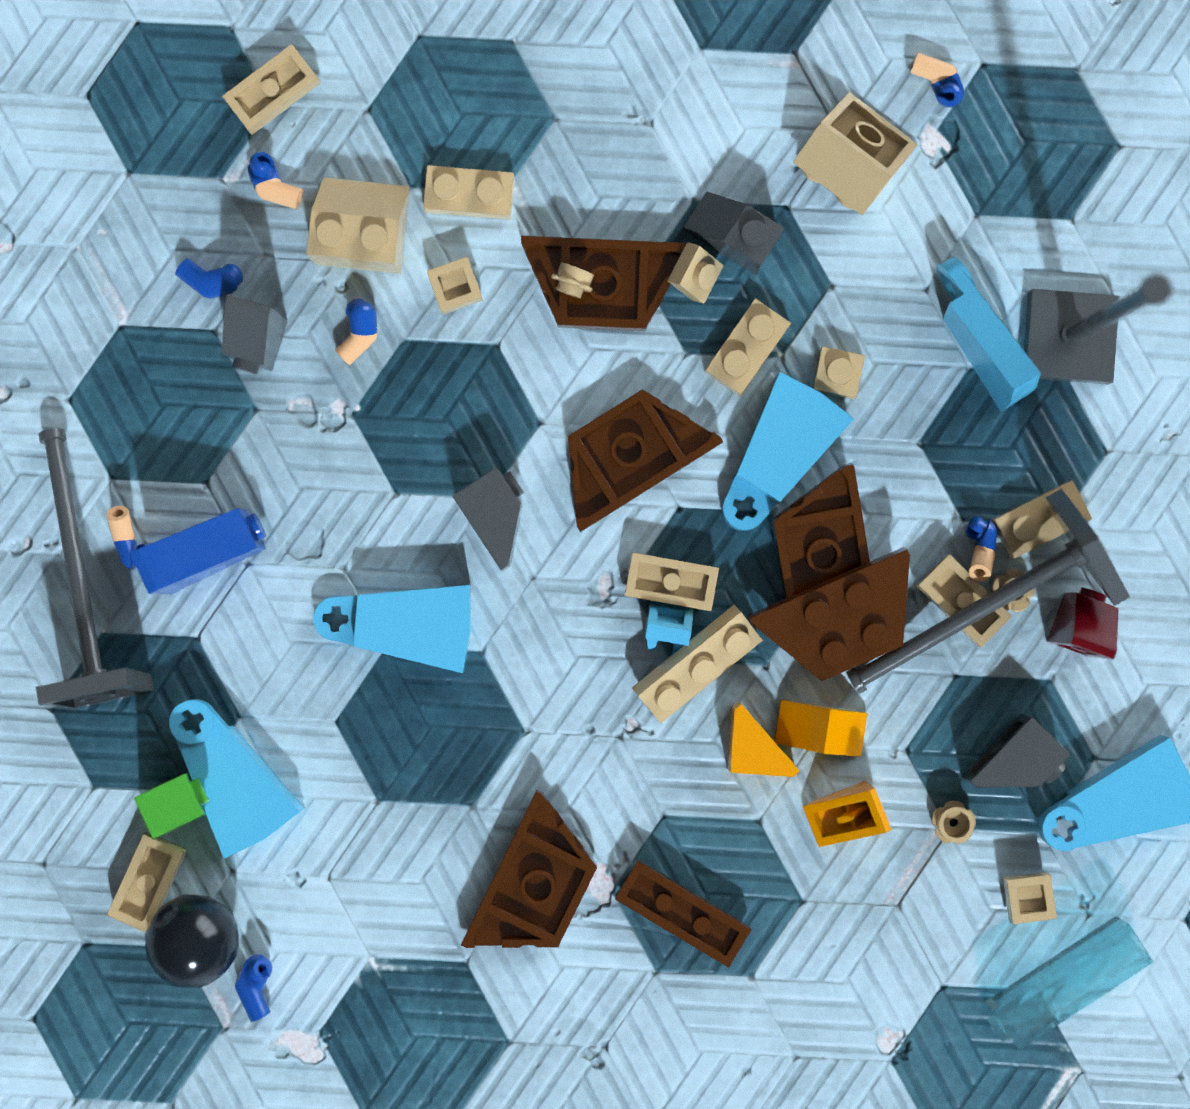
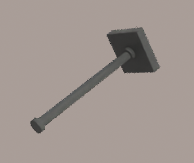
(1076, 332)
(1082, 549)
(95, 683)

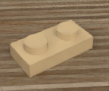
(271, 89)
(469, 192)
(747, 347)
(1035, 522)
(671, 581)
(953, 589)
(146, 881)

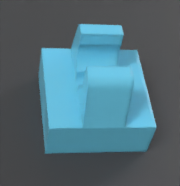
(668, 624)

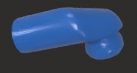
(210, 283)
(250, 984)

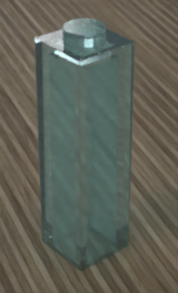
(1067, 983)

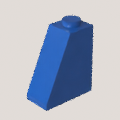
(199, 551)

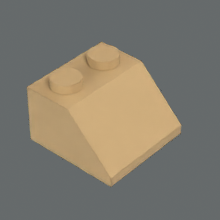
(854, 153)
(358, 225)

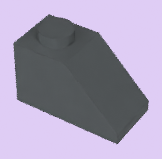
(734, 230)
(251, 334)
(493, 513)
(1019, 758)

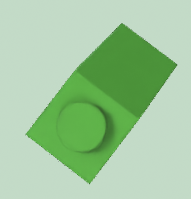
(172, 804)

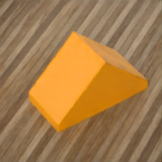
(820, 728)
(753, 749)
(847, 815)

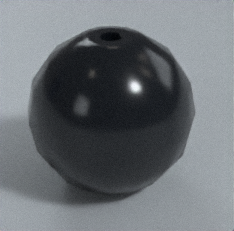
(191, 941)

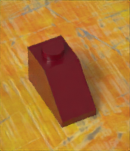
(1086, 624)

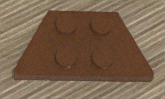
(626, 280)
(631, 453)
(821, 533)
(842, 618)
(534, 884)

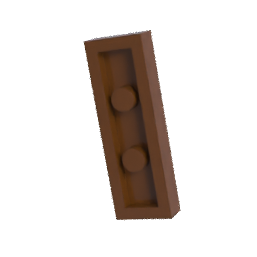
(682, 913)

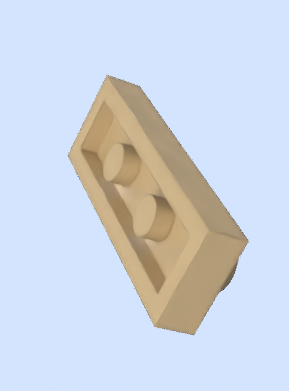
(698, 664)

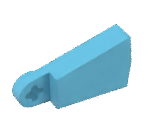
(985, 339)
(784, 445)
(410, 624)
(242, 789)
(1128, 798)

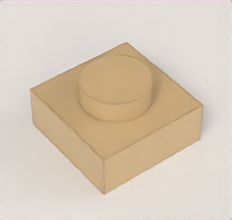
(695, 273)
(454, 285)
(838, 373)
(1029, 898)

